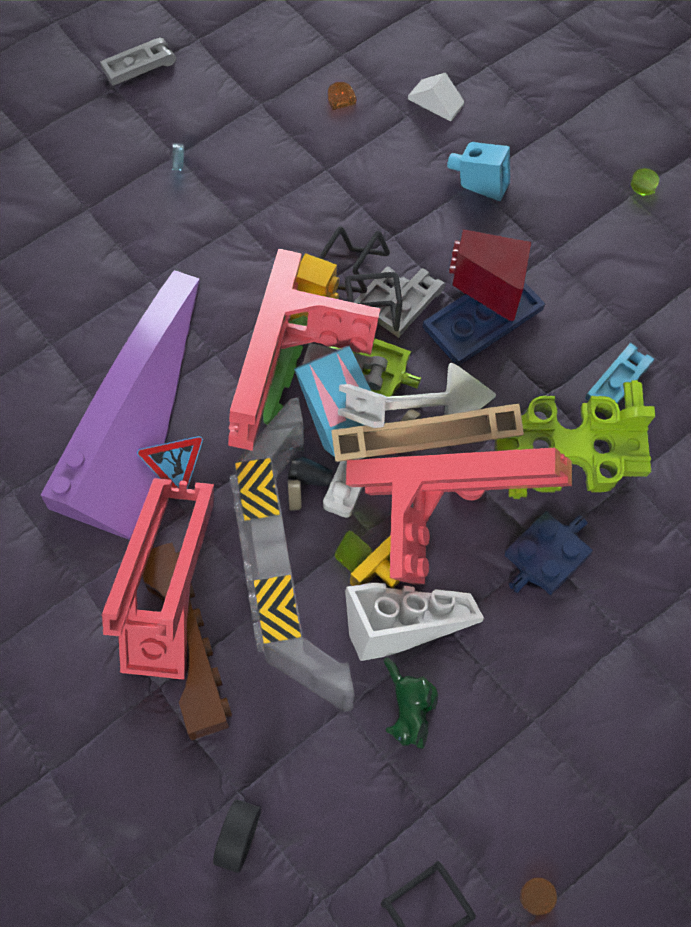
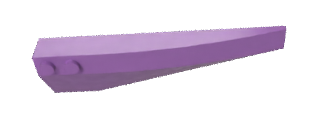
(99, 471)

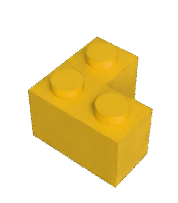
(317, 278)

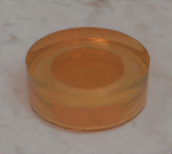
(538, 896)

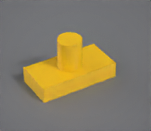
(375, 564)

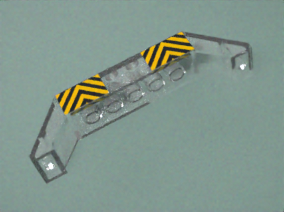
(269, 566)

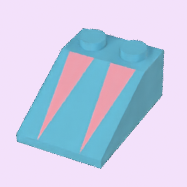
(320, 387)

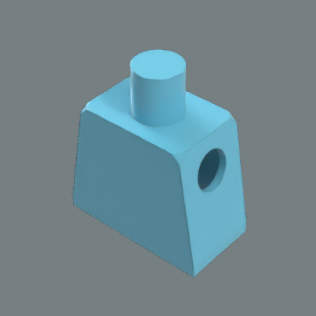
(483, 168)

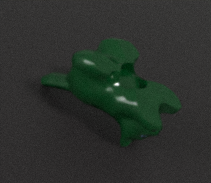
(414, 700)

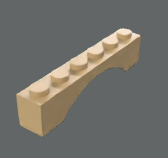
(428, 433)

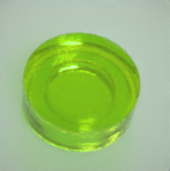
(644, 181)

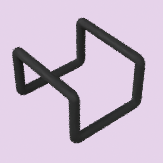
(364, 252)
(395, 309)
(386, 902)

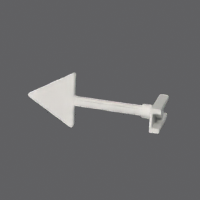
(461, 395)

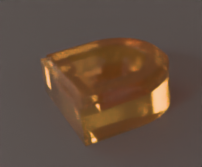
(341, 95)

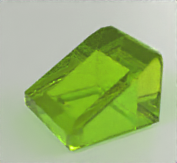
(352, 551)

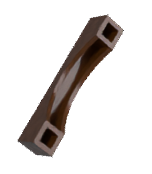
(200, 701)

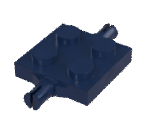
(548, 553)

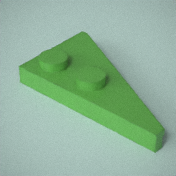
(283, 375)

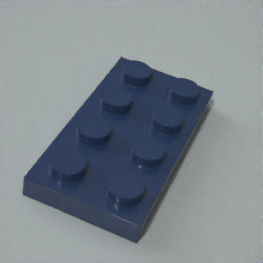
(470, 326)

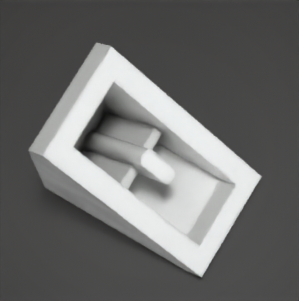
(438, 96)

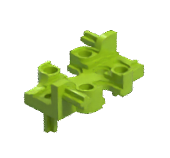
(623, 431)

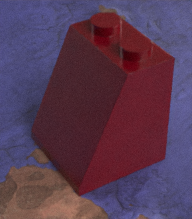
(491, 270)

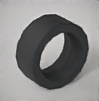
(236, 835)

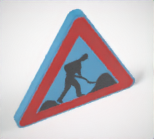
(173, 459)

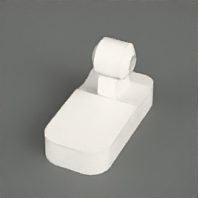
(341, 497)

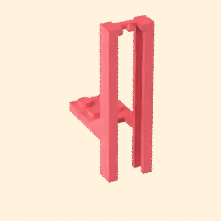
(328, 323)
(427, 477)
(153, 640)

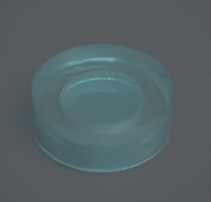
(178, 155)

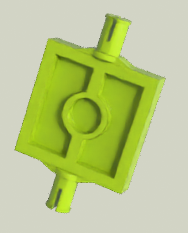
(395, 370)

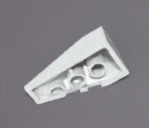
(395, 620)

